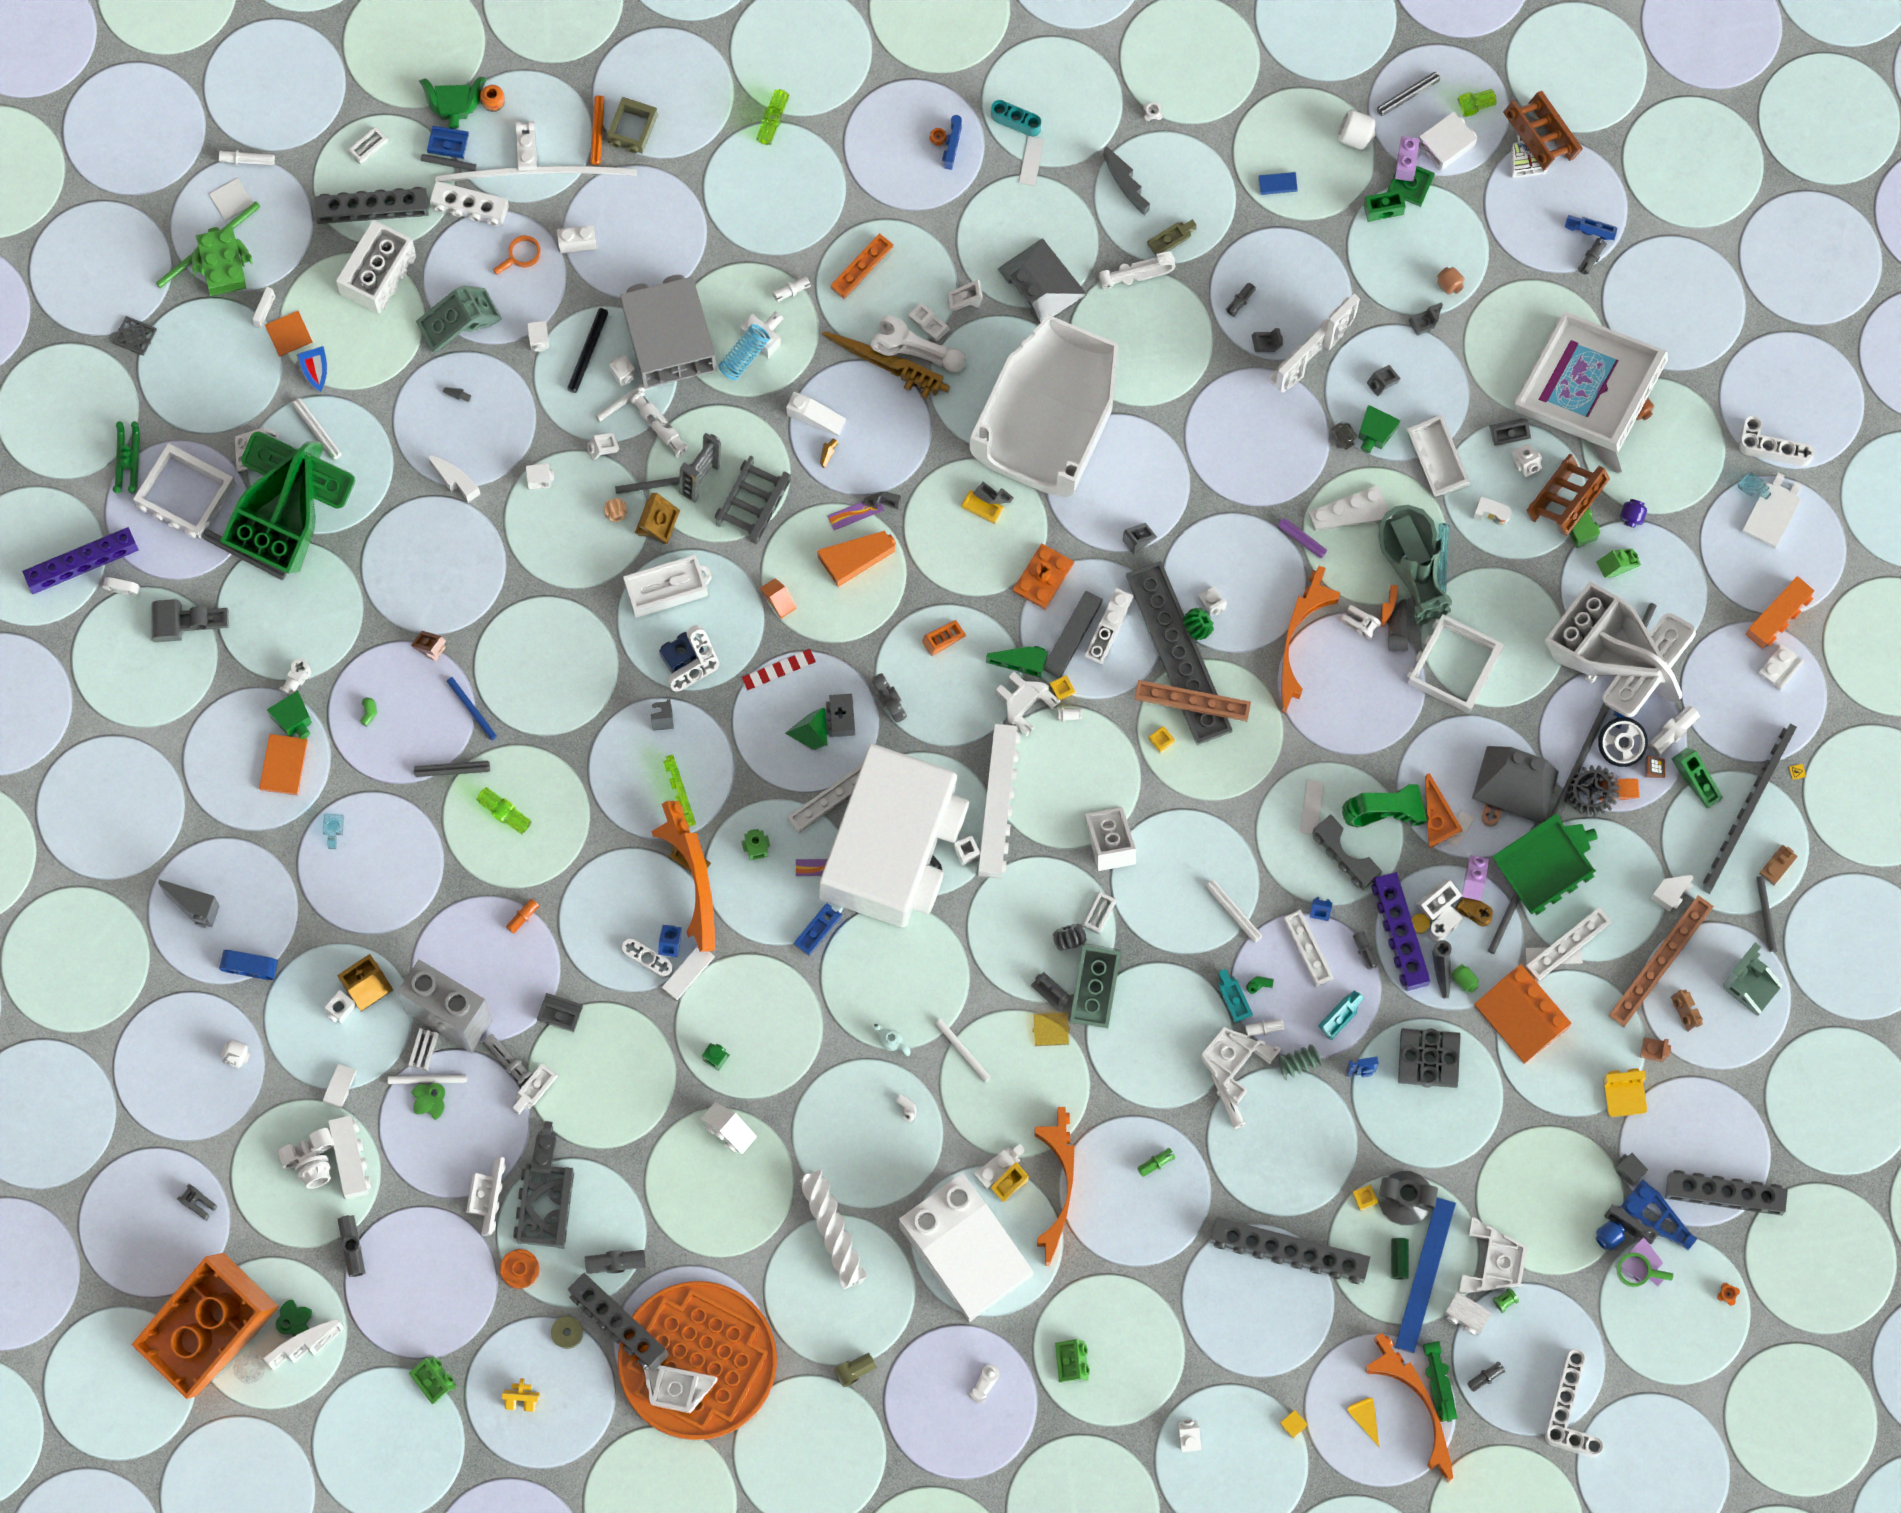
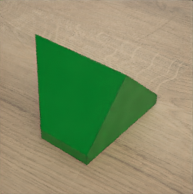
(811, 730)

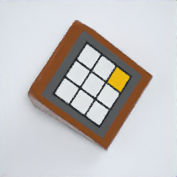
(1655, 767)

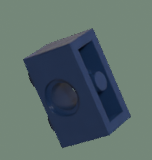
(674, 660)

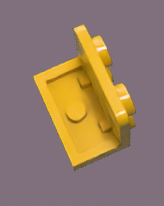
(1625, 1092)

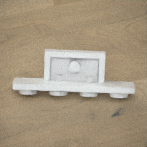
(484, 1195)

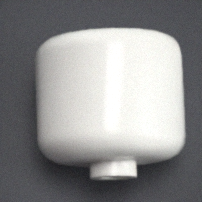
(1356, 129)

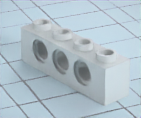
(443, 192)

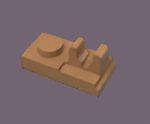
(1778, 864)

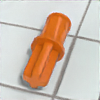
(522, 916)

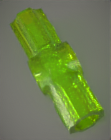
(769, 126)
(503, 810)

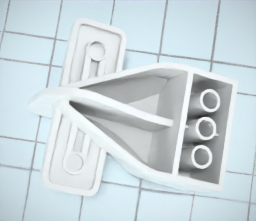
(1608, 638)

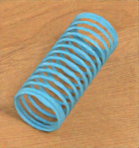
(740, 350)

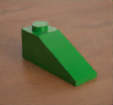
(1024, 660)
(1697, 776)

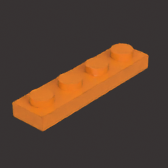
(861, 266)

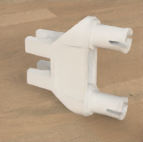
(1023, 698)

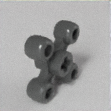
(889, 697)

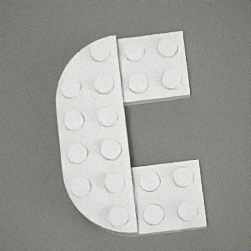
(1330, 332)

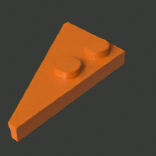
(1441, 820)

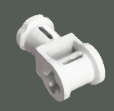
(296, 677)

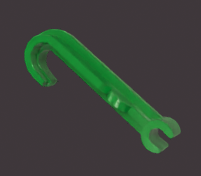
(1439, 1383)

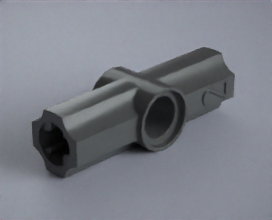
(354, 1257)
(615, 1261)

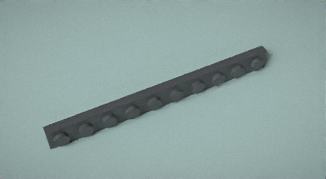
(1744, 814)

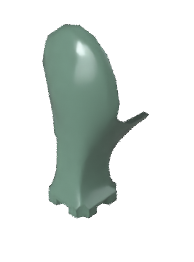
(1414, 554)

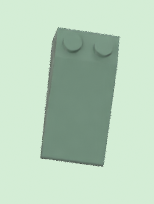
(1095, 985)

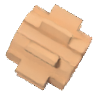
(615, 510)

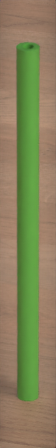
(187, 261)

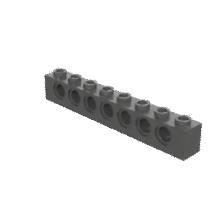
(1281, 1241)

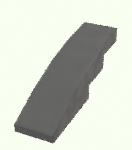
(1123, 176)

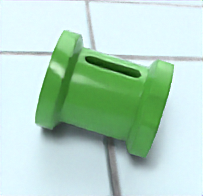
(1505, 1300)

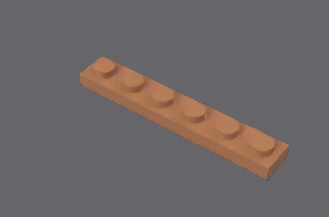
(1192, 700)

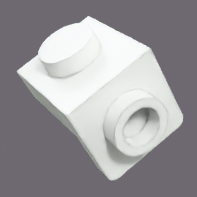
(1189, 1435)

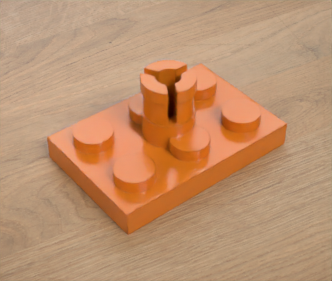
(1043, 576)

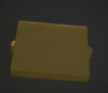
(1051, 1029)

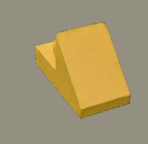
(1009, 1182)

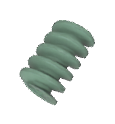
(1299, 1060)

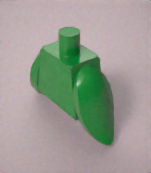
(453, 101)

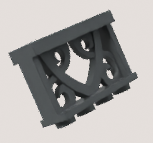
(556, 1229)

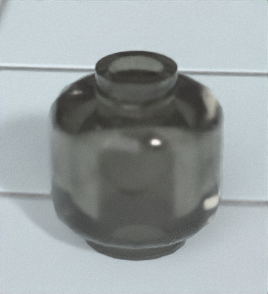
(1342, 435)

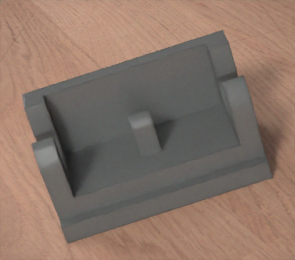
(663, 719)

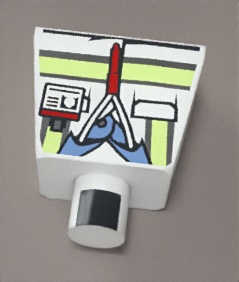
(1523, 161)

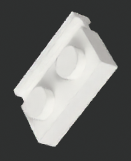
(1781, 667)

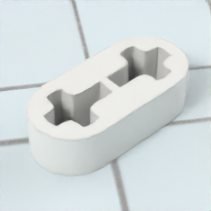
(120, 586)

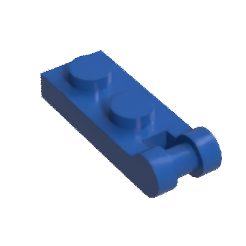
(952, 141)
(817, 929)

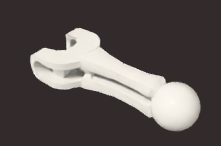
(903, 341)

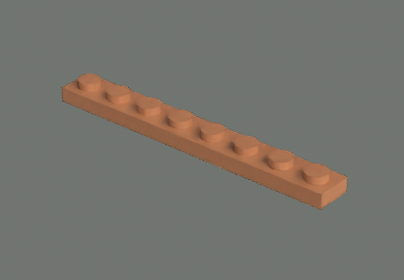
(1660, 961)

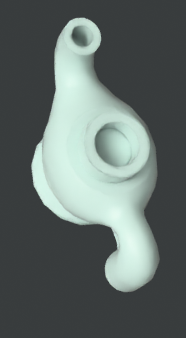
(891, 1039)

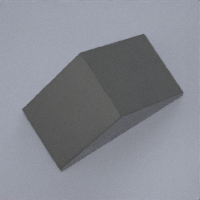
(1138, 537)

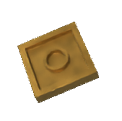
(657, 519)

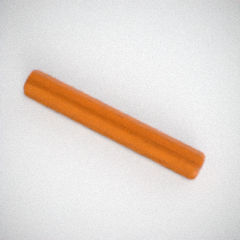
(597, 129)

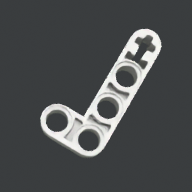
(1776, 445)

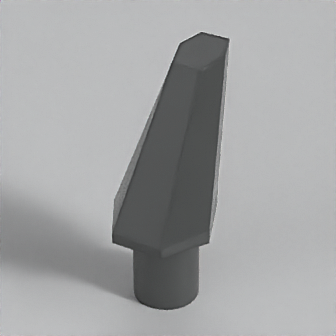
(457, 393)

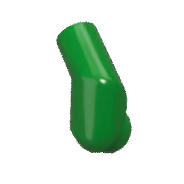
(1259, 982)

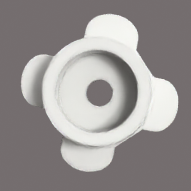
(1152, 107)

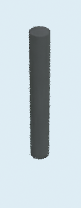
(448, 162)

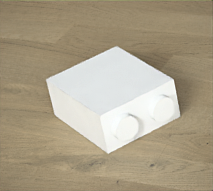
(1447, 140)

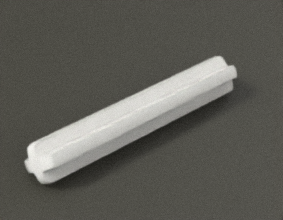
(316, 428)
(1234, 911)

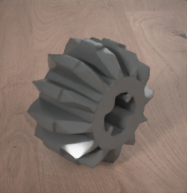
(1069, 937)

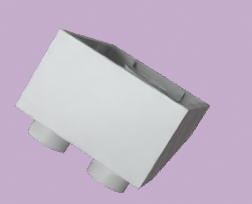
(965, 1247)

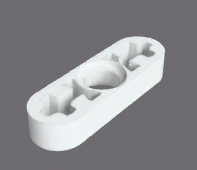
(632, 955)

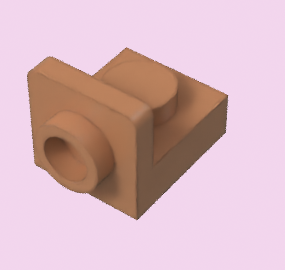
(1655, 1049)

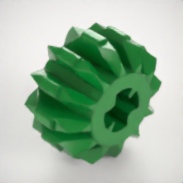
(1198, 623)

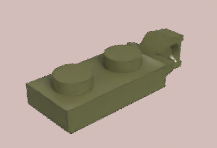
(1171, 237)

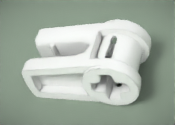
(1365, 627)

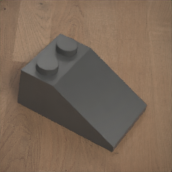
(195, 904)

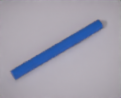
(471, 708)

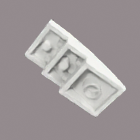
(311, 1339)

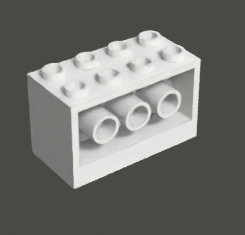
(376, 267)

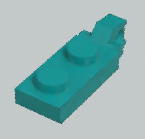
(1234, 997)
(1341, 1015)

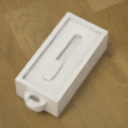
(667, 585)

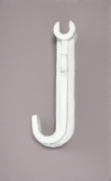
(1139, 271)

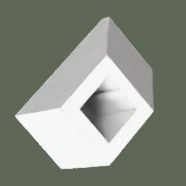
(1670, 891)

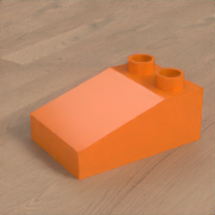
(204, 1324)

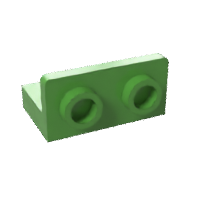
(1072, 1360)
(432, 1379)

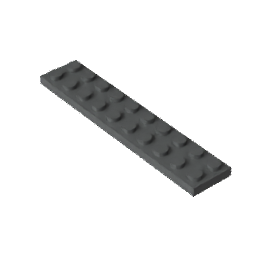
(1175, 646)

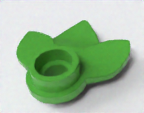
(427, 1102)

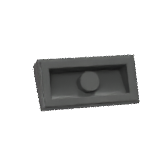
(1510, 431)

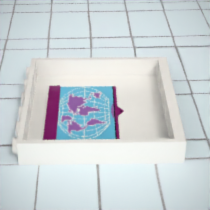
(1590, 381)

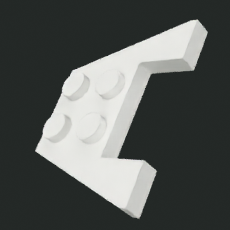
(1229, 1053)
(1502, 1264)

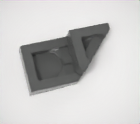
(1426, 320)
(990, 496)
(885, 498)

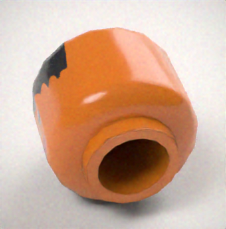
(492, 98)

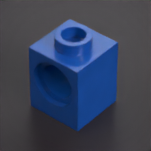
(669, 940)

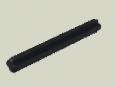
(587, 350)

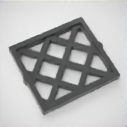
(139, 324)

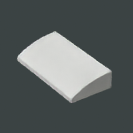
(1438, 456)

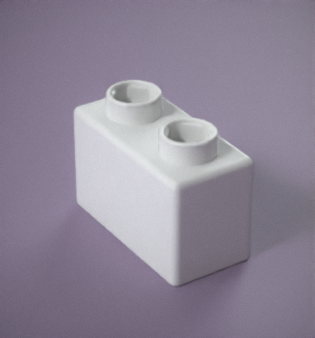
(890, 837)

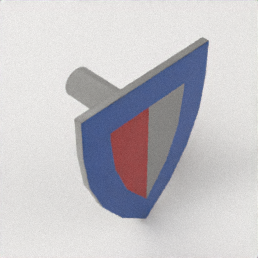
(313, 367)

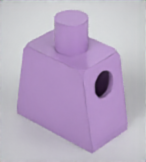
(1636, 1268)

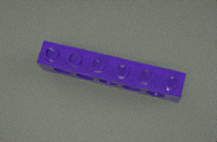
(80, 560)
(1391, 884)

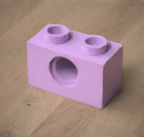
(1407, 158)
(1475, 877)

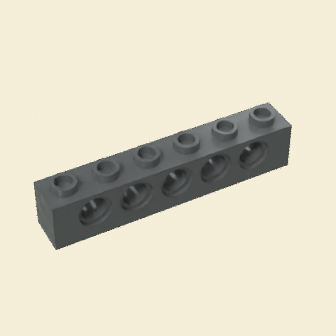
(379, 211)
(1776, 1192)
(586, 1286)

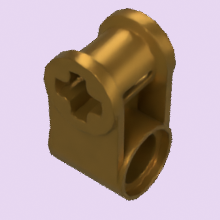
(1473, 909)

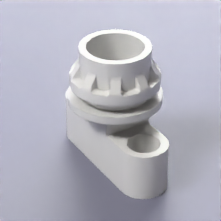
(310, 1165)

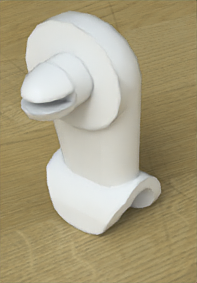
(985, 1382)

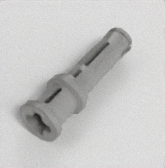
(514, 1066)

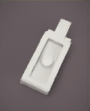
(534, 1088)
(998, 1166)

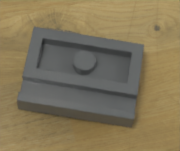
(560, 1012)

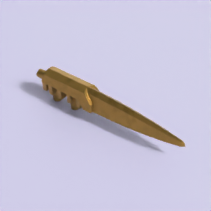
(896, 365)

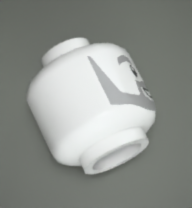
(235, 1053)

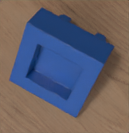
(1321, 909)

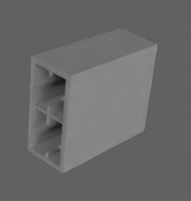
(668, 331)
(445, 1006)

